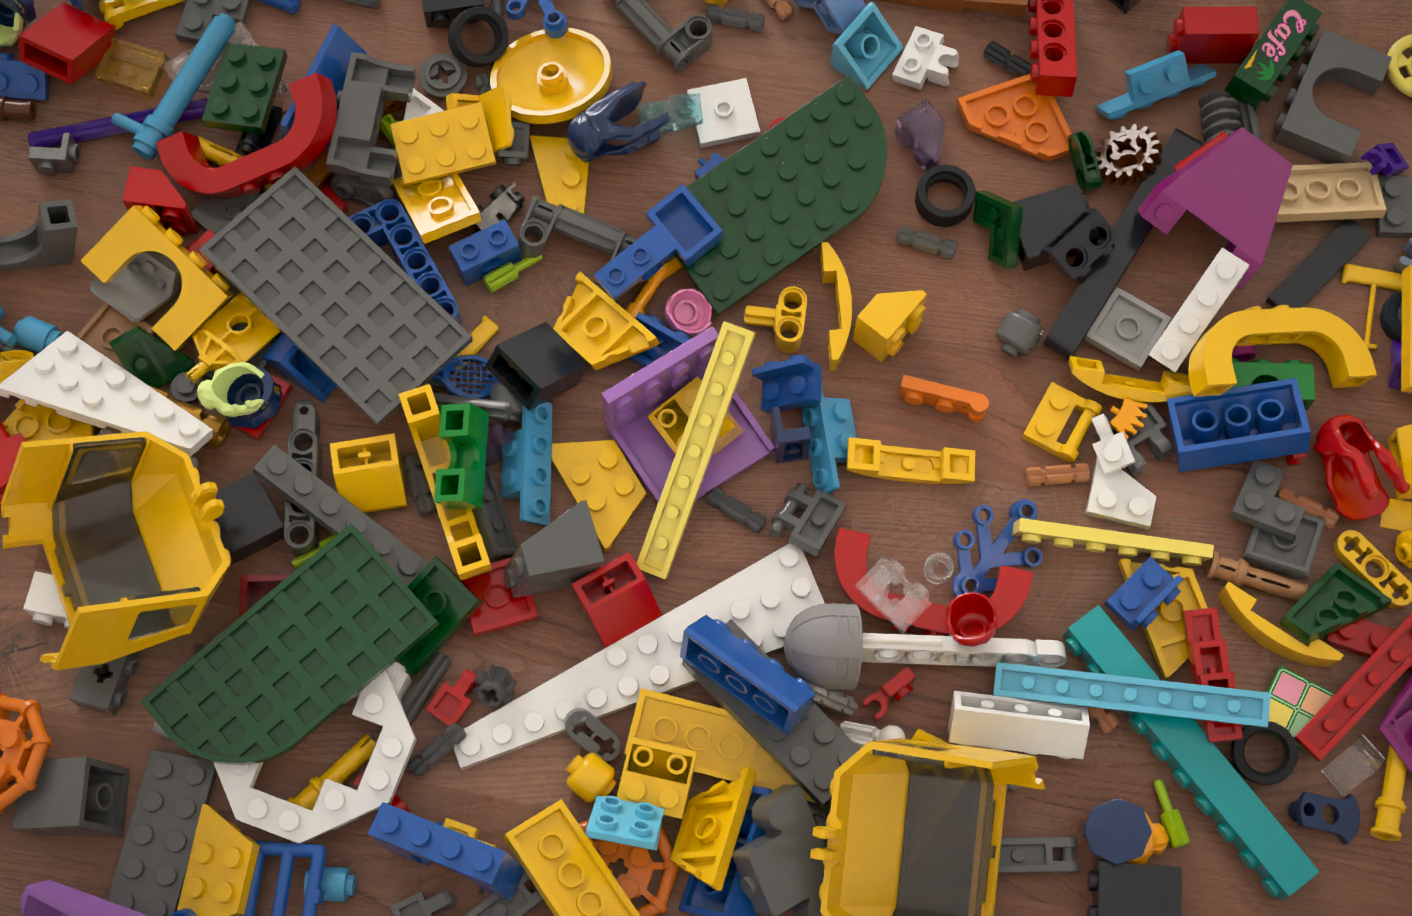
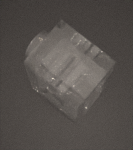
(899, 612)

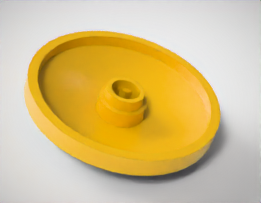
(552, 76)

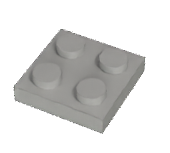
(1127, 328)

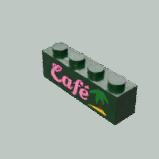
(1273, 52)

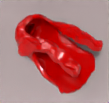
(1350, 470)

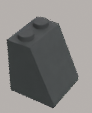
(555, 555)
(75, 799)

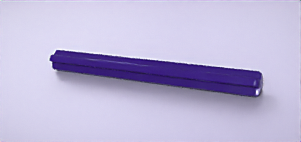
(104, 127)

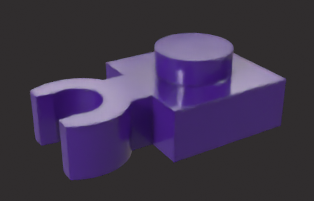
(1386, 160)

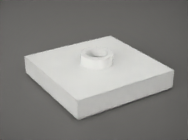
(726, 113)

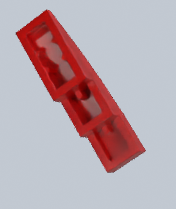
(1209, 664)

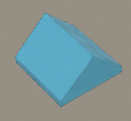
(865, 47)

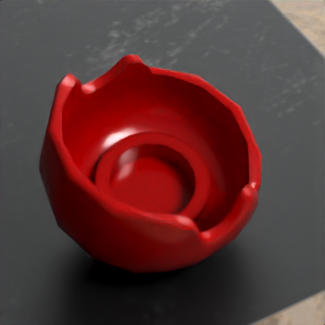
(971, 619)

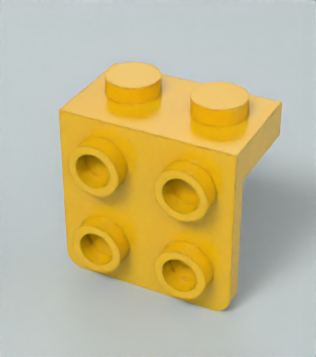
(497, 111)

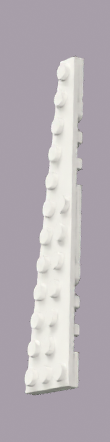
(757, 599)

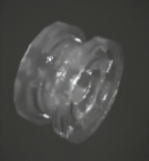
(928, 568)

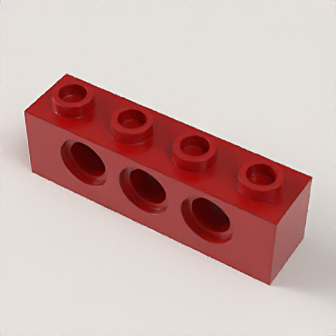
(1052, 47)

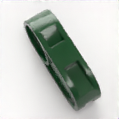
(1084, 161)

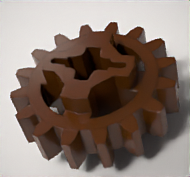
(1128, 155)

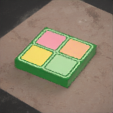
(1294, 700)

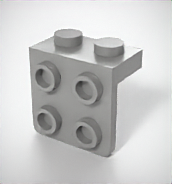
(142, 286)

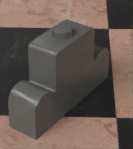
(778, 864)

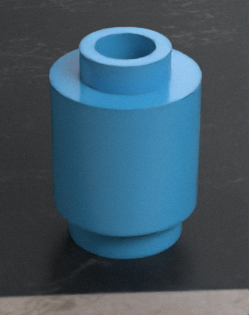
(35, 333)
(336, 883)

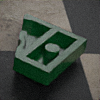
(150, 357)

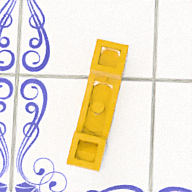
(834, 272)
(1093, 374)
(910, 464)
(1239, 607)

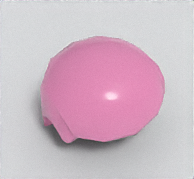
(688, 312)

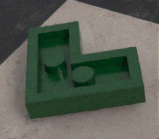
(1005, 222)

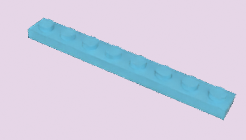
(1132, 694)

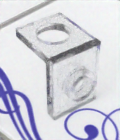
(1353, 765)

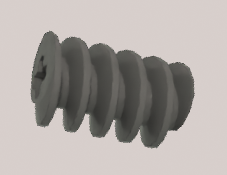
(1218, 114)

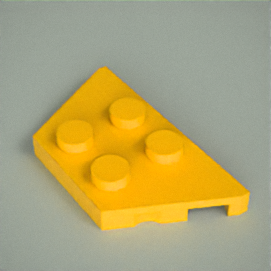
(600, 327)
(604, 479)
(1167, 630)
(712, 829)
(218, 867)

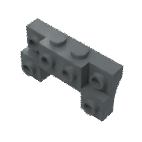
(360, 115)

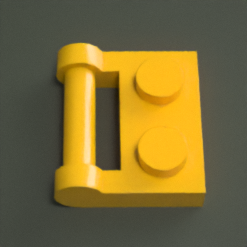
(1051, 418)

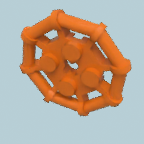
(21, 756)
(640, 870)

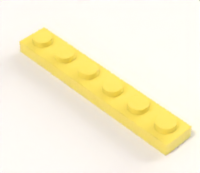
(1126, 543)

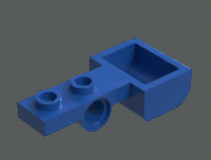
(678, 228)

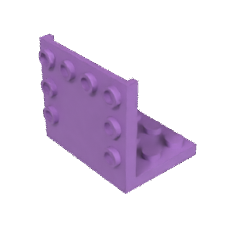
(640, 394)

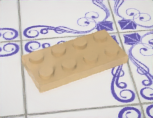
(1331, 193)

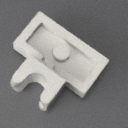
(924, 59)

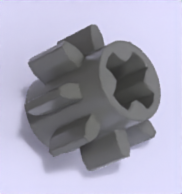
(494, 686)

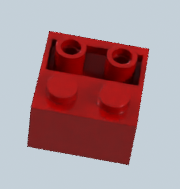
(155, 190)
(616, 599)

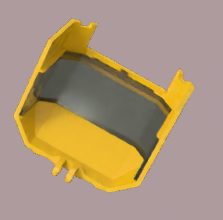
(122, 537)
(917, 829)

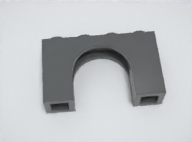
(1304, 125)
(46, 242)

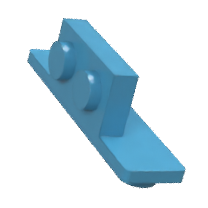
(1155, 81)
(830, 428)
(528, 465)

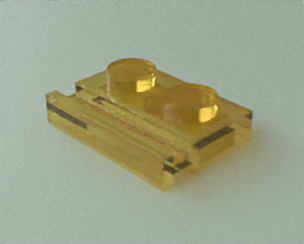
(132, 67)

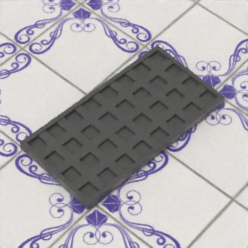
(336, 295)

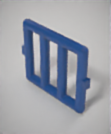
(288, 851)

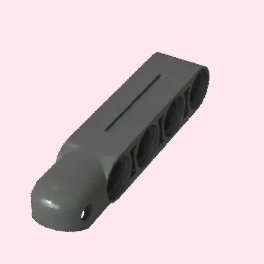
(304, 427)

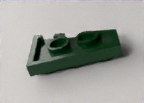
(1332, 604)

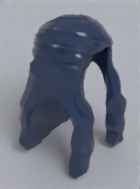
(596, 125)

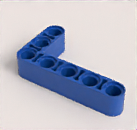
(407, 255)

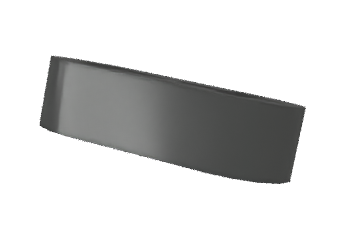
(587, 740)

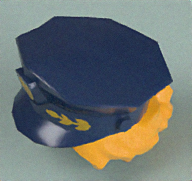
(1123, 833)

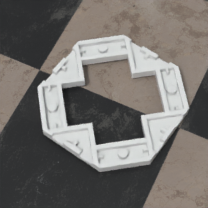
(336, 803)

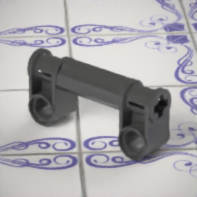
(677, 45)
(544, 218)

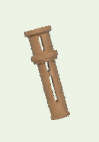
(1237, 576)

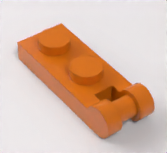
(943, 397)

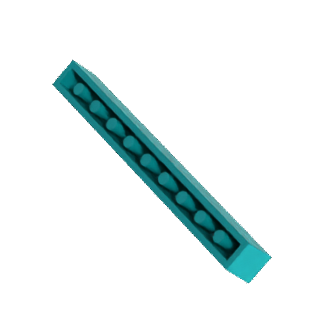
(1198, 764)

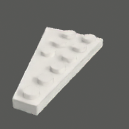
(101, 393)

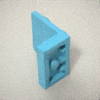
(625, 822)

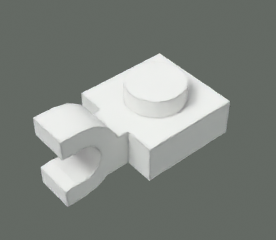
(1113, 449)

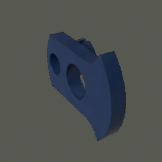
(1308, 814)

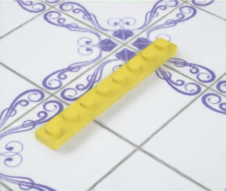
(695, 449)

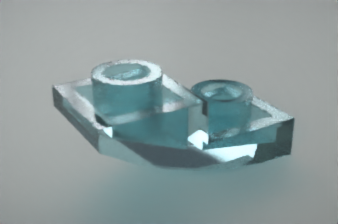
(682, 108)

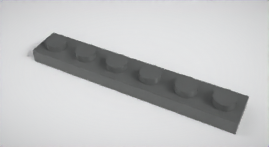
(334, 511)

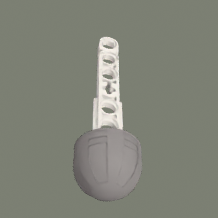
(828, 647)

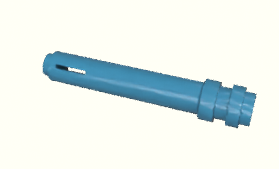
(181, 91)

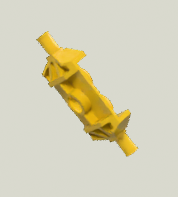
(222, 346)

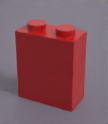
(1214, 34)
(66, 43)

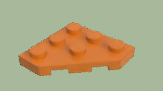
(1018, 118)

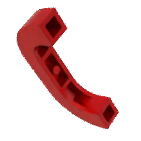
(302, 145)
(850, 565)

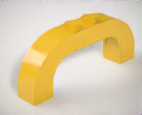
(1328, 335)
(434, 452)

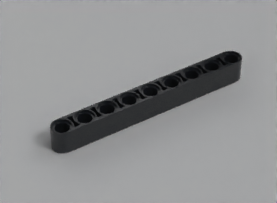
(1107, 271)

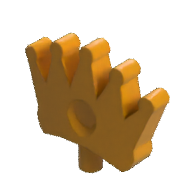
(1127, 417)

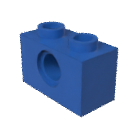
(484, 252)

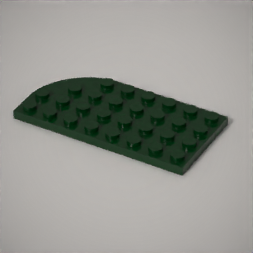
(789, 192)
(292, 657)

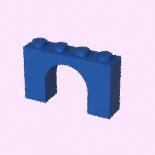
(420, 838)

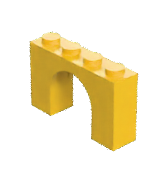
(201, 290)

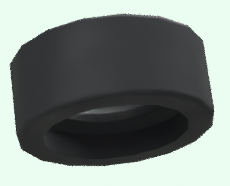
(499, 29)
(949, 174)
(1272, 777)

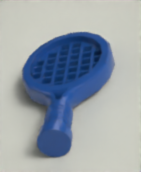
(450, 386)

